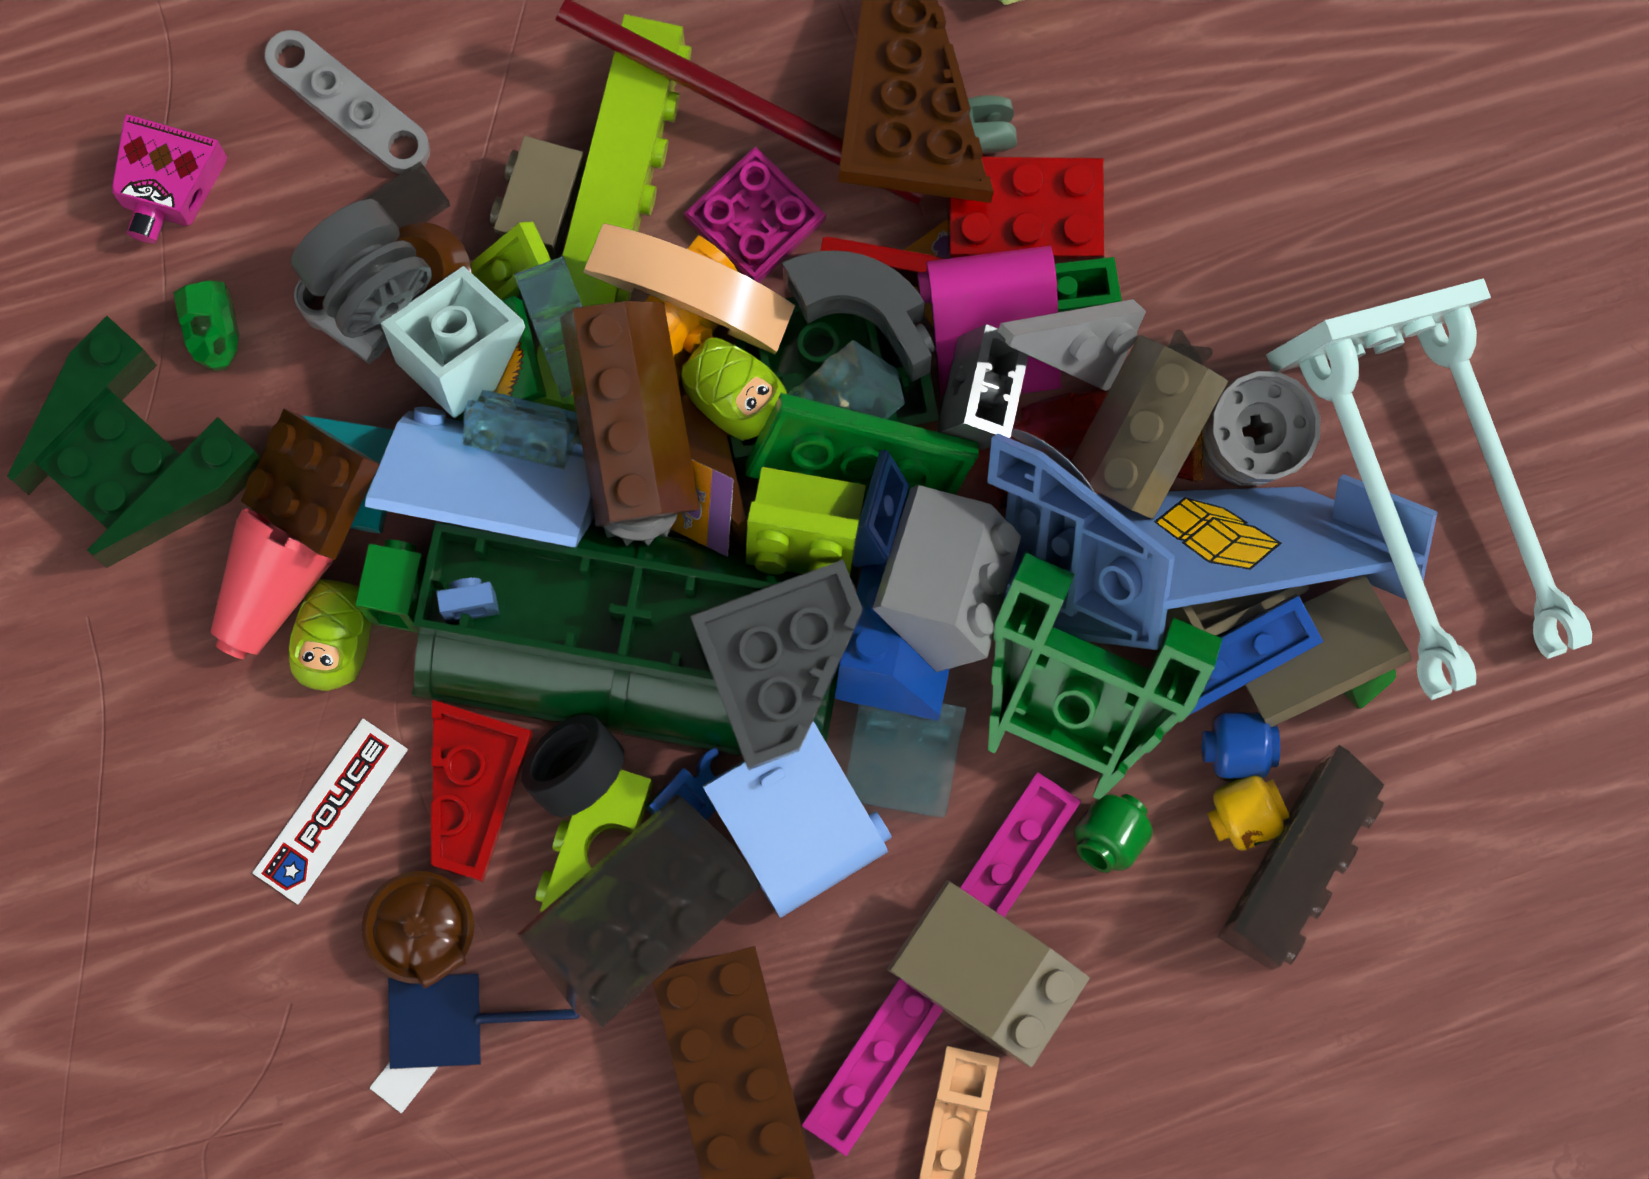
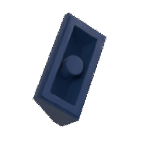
(880, 513)

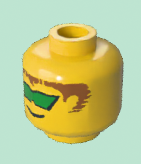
(1248, 812)

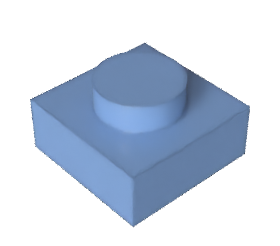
(467, 597)

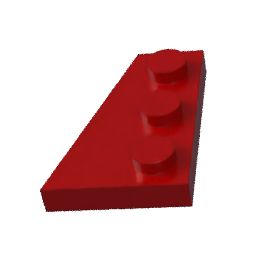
(473, 784)

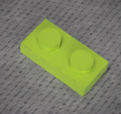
(512, 253)

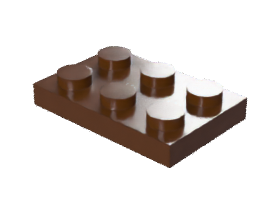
(309, 483)

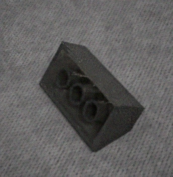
(1303, 859)
(638, 911)

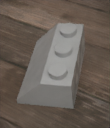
(947, 576)

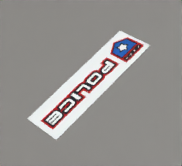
(330, 811)

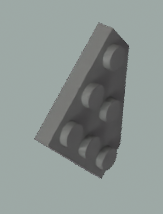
(778, 656)

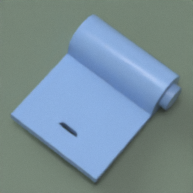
(798, 823)

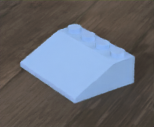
(442, 480)

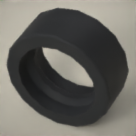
(572, 766)

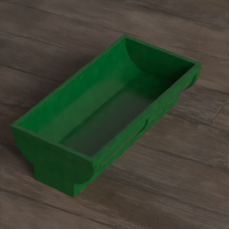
(587, 632)

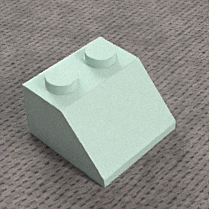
(454, 340)

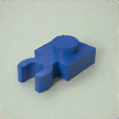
(689, 787)

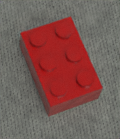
(1033, 206)

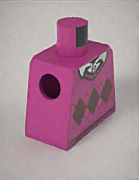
(163, 175)

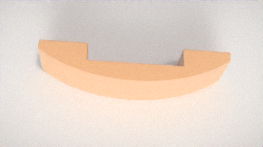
(691, 283)
(959, 1115)

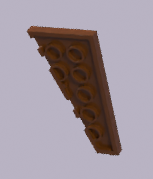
(910, 107)

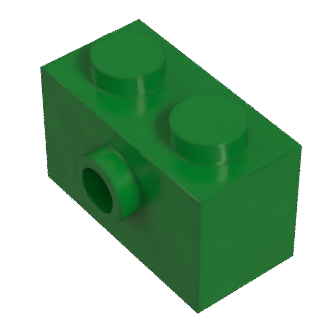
(391, 584)

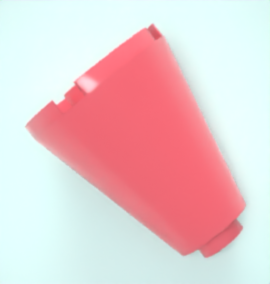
(261, 584)

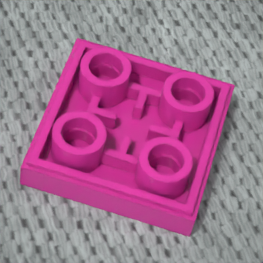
(755, 216)

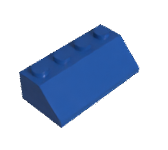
(881, 666)

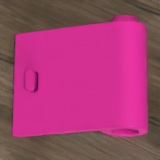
(990, 291)

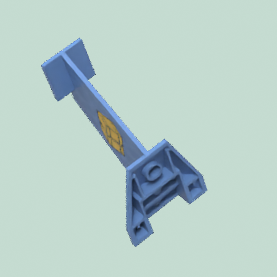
(1196, 546)

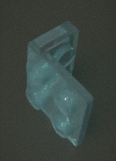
(905, 759)

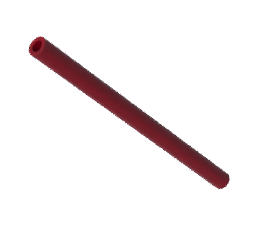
(707, 84)

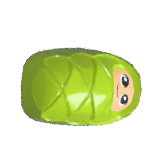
(731, 387)
(328, 637)

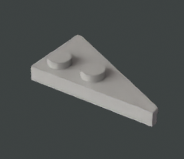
(1080, 341)

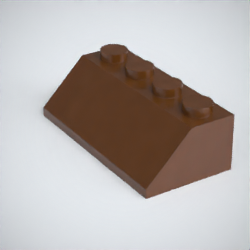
(629, 411)

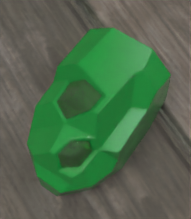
(208, 323)

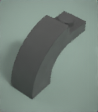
(864, 287)

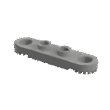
(346, 101)

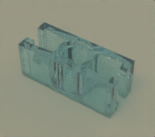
(547, 297)

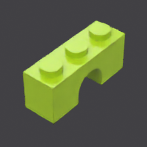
(617, 809)

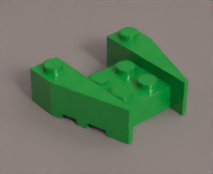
(1080, 695)

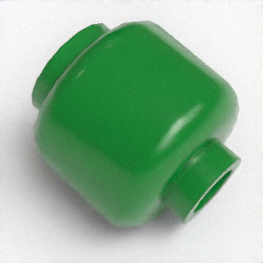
(1113, 833)

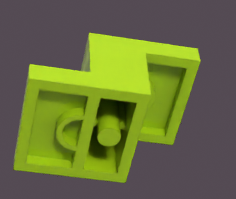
(802, 522)

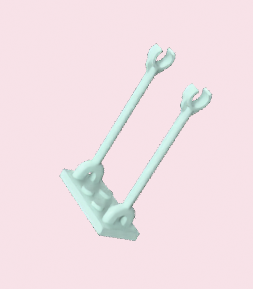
(1383, 328)

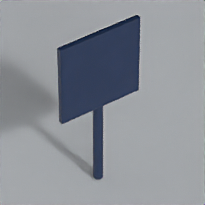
(443, 1022)

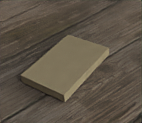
(1355, 649)

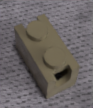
(541, 190)

